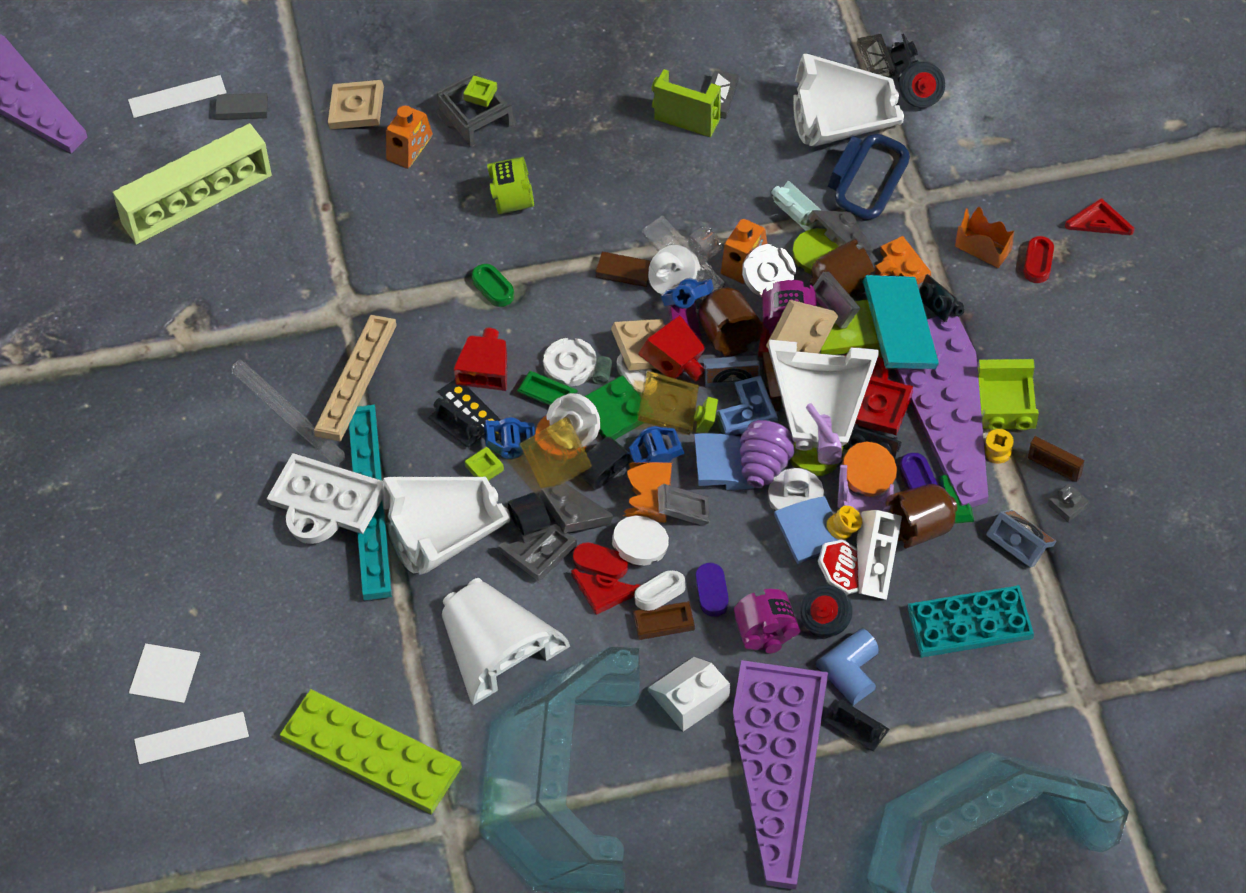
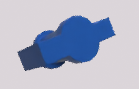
(687, 292)
(510, 438)
(662, 454)

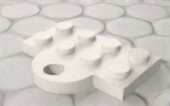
(325, 498)

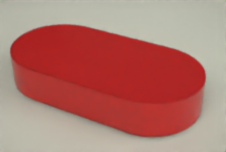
(1038, 259)
(599, 560)

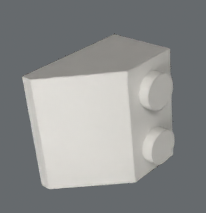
(691, 692)

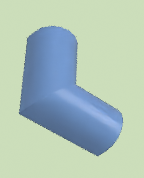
(754, 406)
(844, 663)

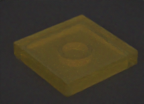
(668, 402)
(556, 454)

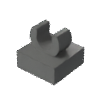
(1068, 503)

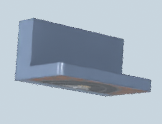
(730, 370)
(1020, 537)

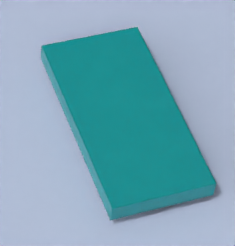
(900, 322)
(970, 621)

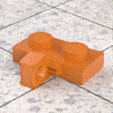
(901, 260)

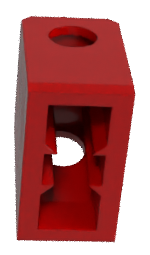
(674, 350)
(483, 362)

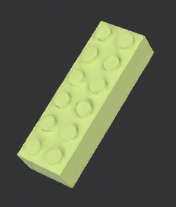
(192, 183)

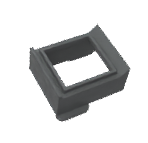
(453, 117)

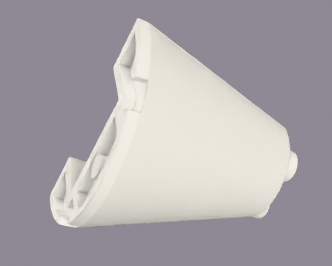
(841, 101)
(827, 381)
(439, 517)
(493, 635)

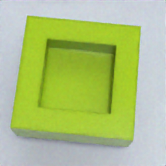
(480, 91)
(705, 415)
(484, 464)

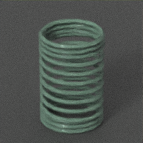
(605, 375)

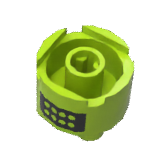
(510, 185)

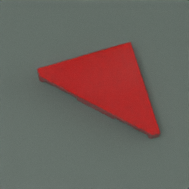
(1100, 218)
(603, 591)

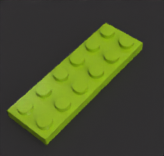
(371, 751)

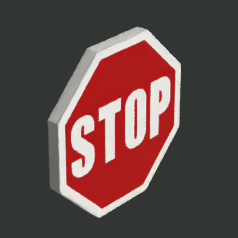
(840, 565)

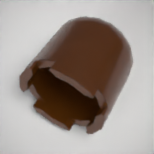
(846, 265)
(729, 321)
(925, 513)

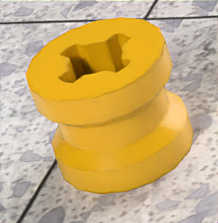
(997, 453)
(844, 522)

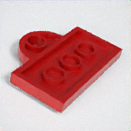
(883, 402)

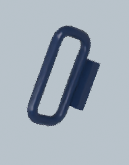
(849, 165)

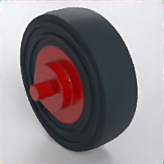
(922, 84)
(826, 611)

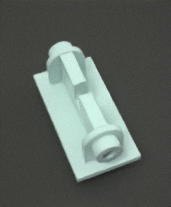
(795, 204)

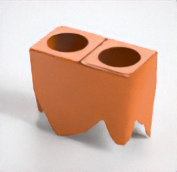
(984, 238)
(646, 479)

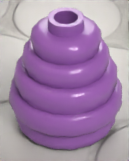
(765, 452)

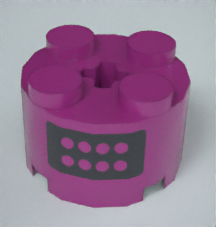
(776, 299)
(766, 620)

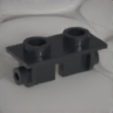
(903, 53)
(939, 299)
(456, 422)
(861, 435)
(856, 724)

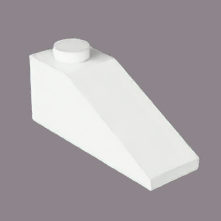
(876, 552)

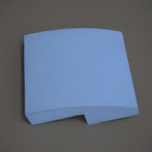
(719, 461)
(805, 527)

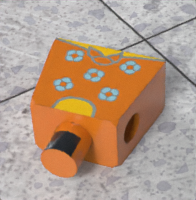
(407, 136)
(740, 243)

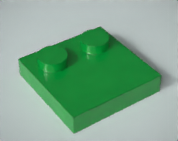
(617, 407)

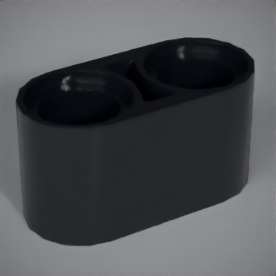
(607, 461)
(528, 514)

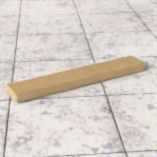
(355, 378)

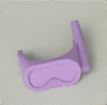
(829, 445)
(860, 503)

